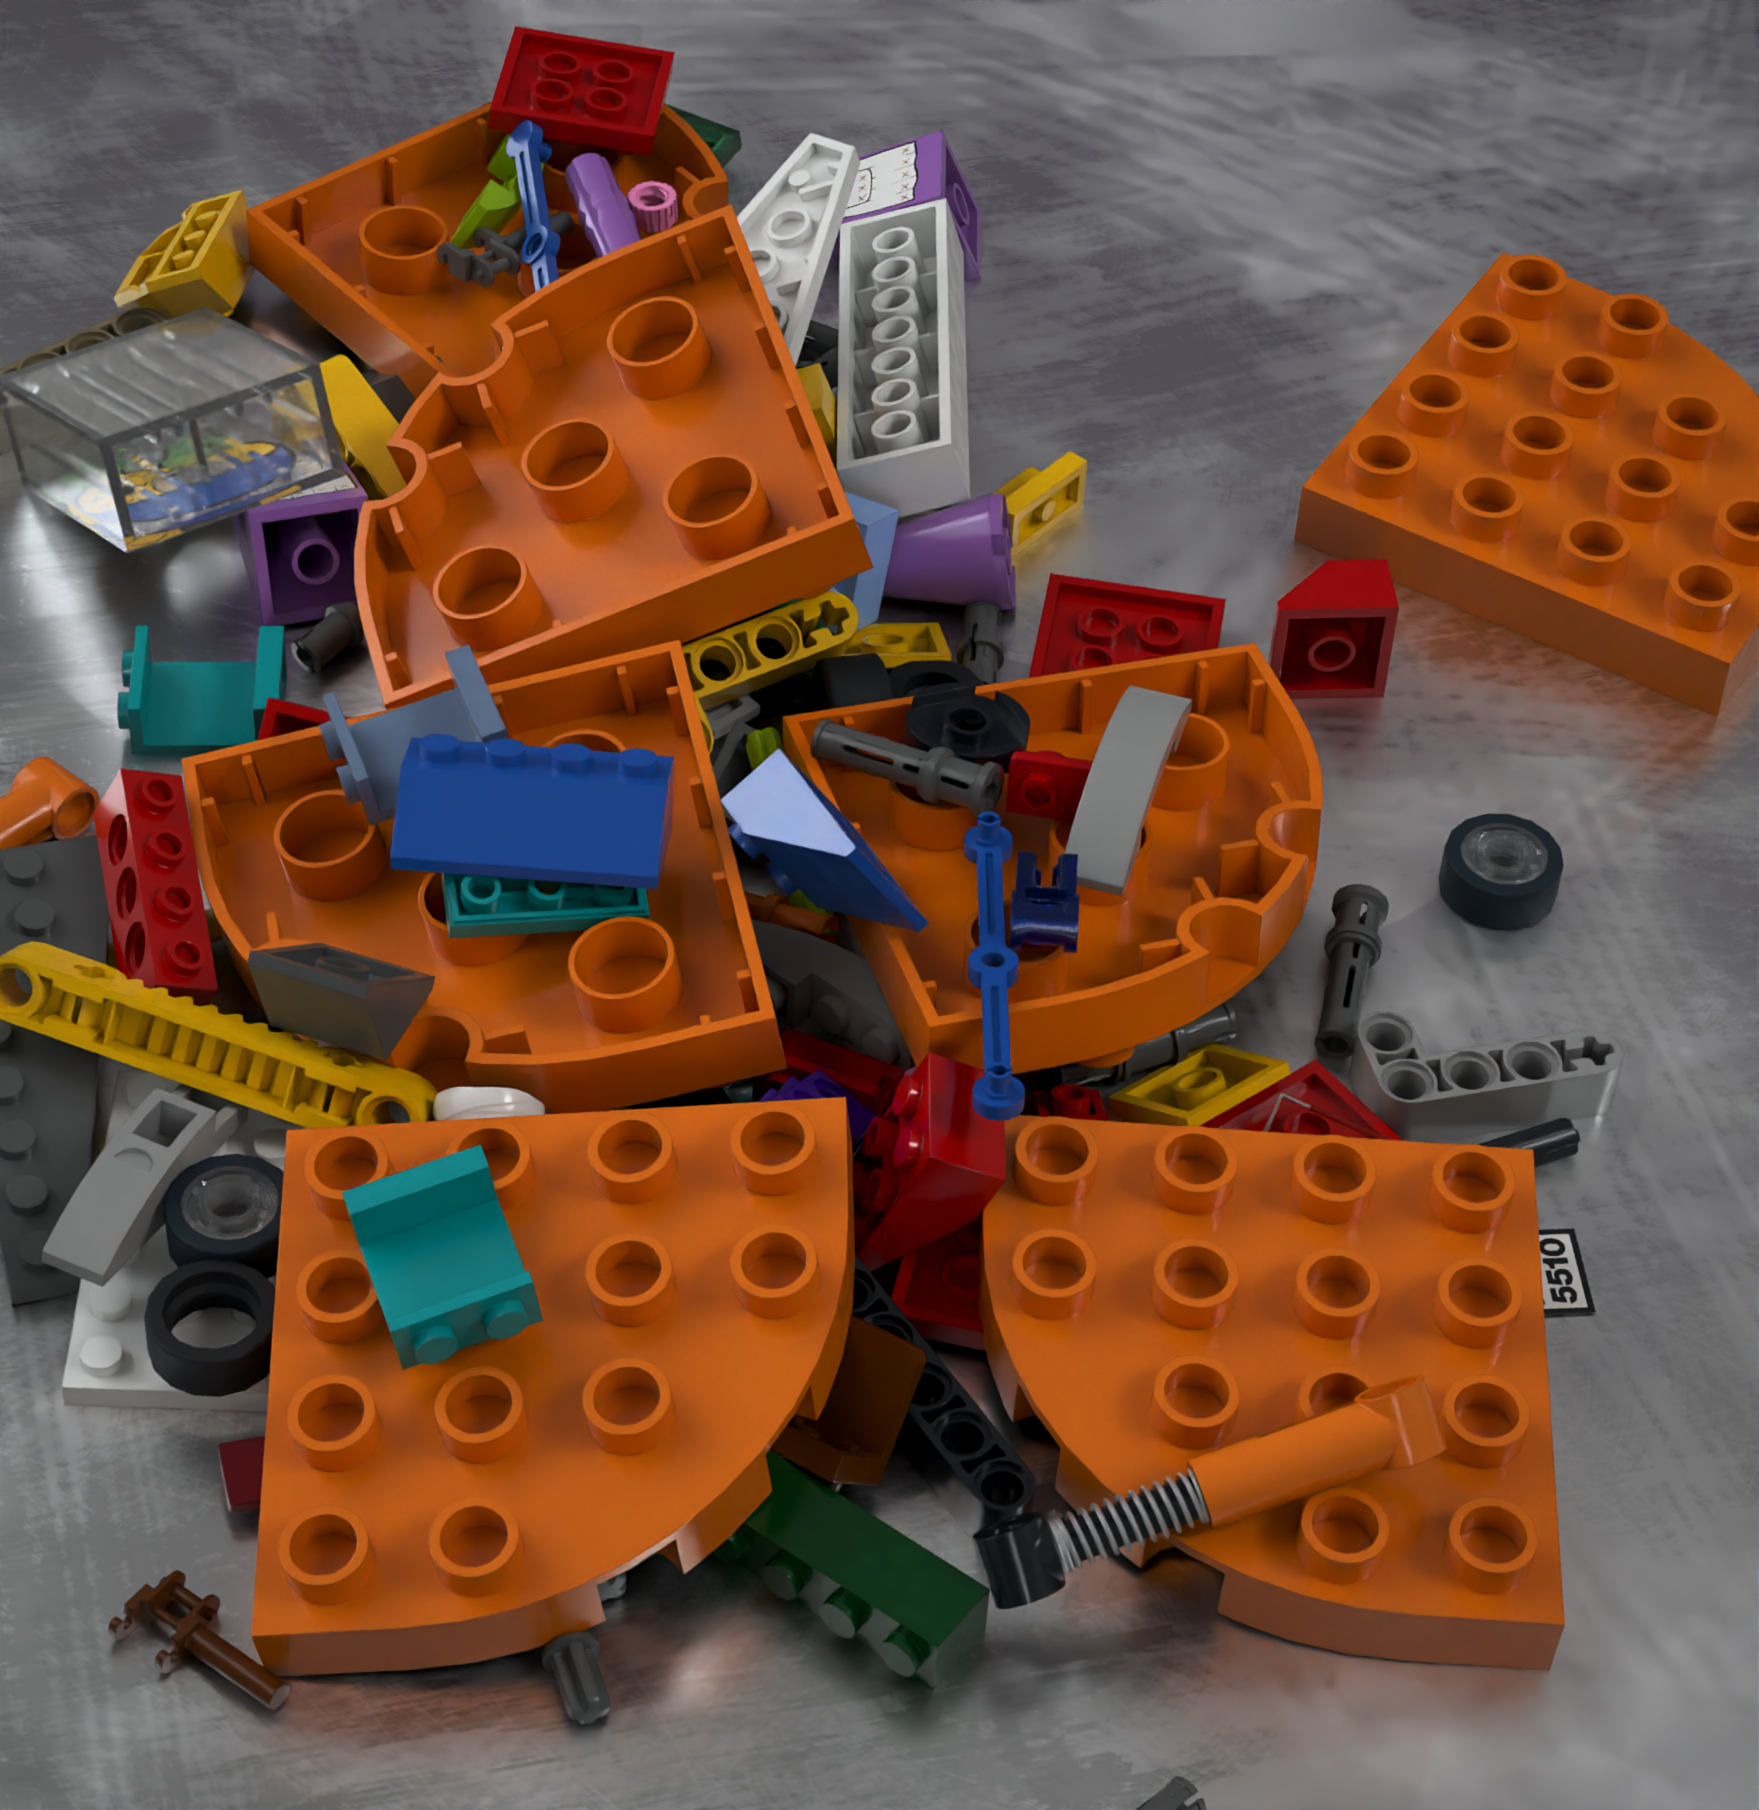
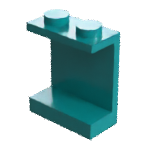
(198, 703)
(442, 1258)

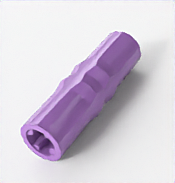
(601, 204)

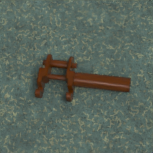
(196, 1639)

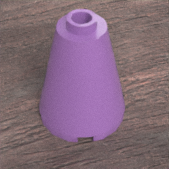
(955, 556)

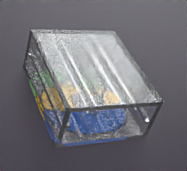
(170, 428)

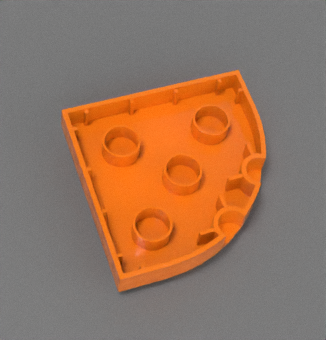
(367, 237)
(607, 478)
(1565, 480)
(1204, 909)
(561, 1015)
(1232, 1281)
(480, 1499)

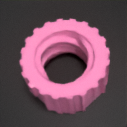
(653, 206)

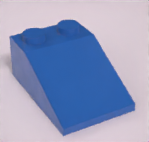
(814, 846)

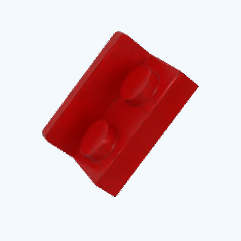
(1046, 784)
(862, 1076)

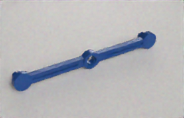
(541, 242)
(997, 1093)

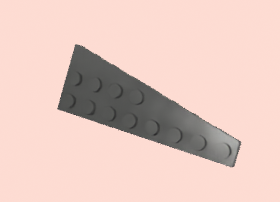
(46, 1085)

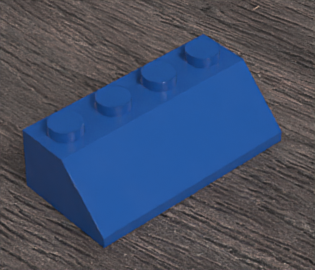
(533, 812)

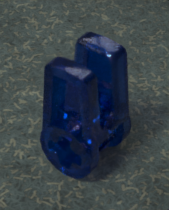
(1045, 913)

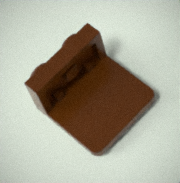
(861, 1413)

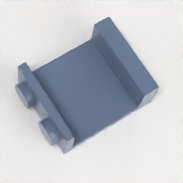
(379, 744)

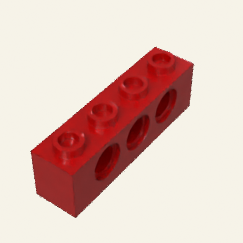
(154, 885)

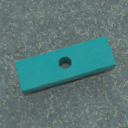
(516, 906)

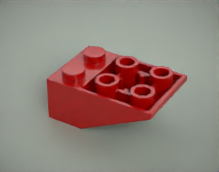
(925, 1163)

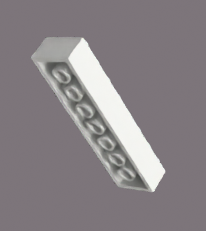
(903, 360)

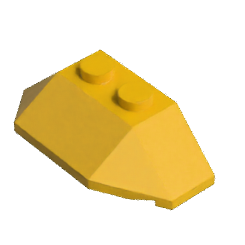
(194, 262)

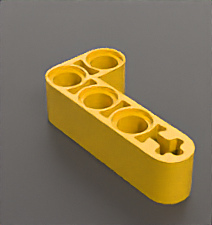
(362, 428)
(752, 670)

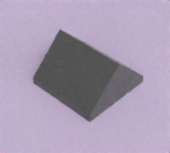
(338, 995)

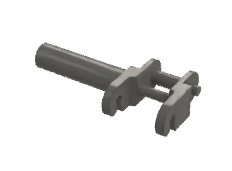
(499, 250)

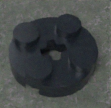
(967, 724)

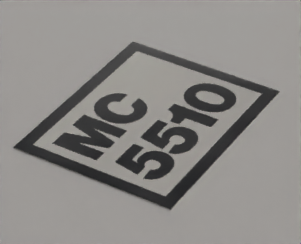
(1563, 1274)

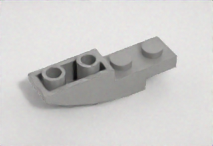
(832, 987)
(126, 1186)

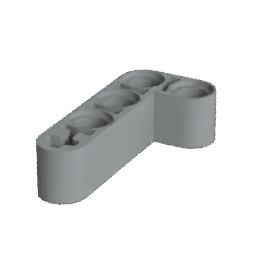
(1480, 1086)

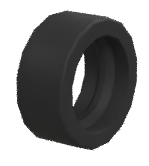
(201, 1287)

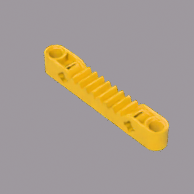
(201, 1048)

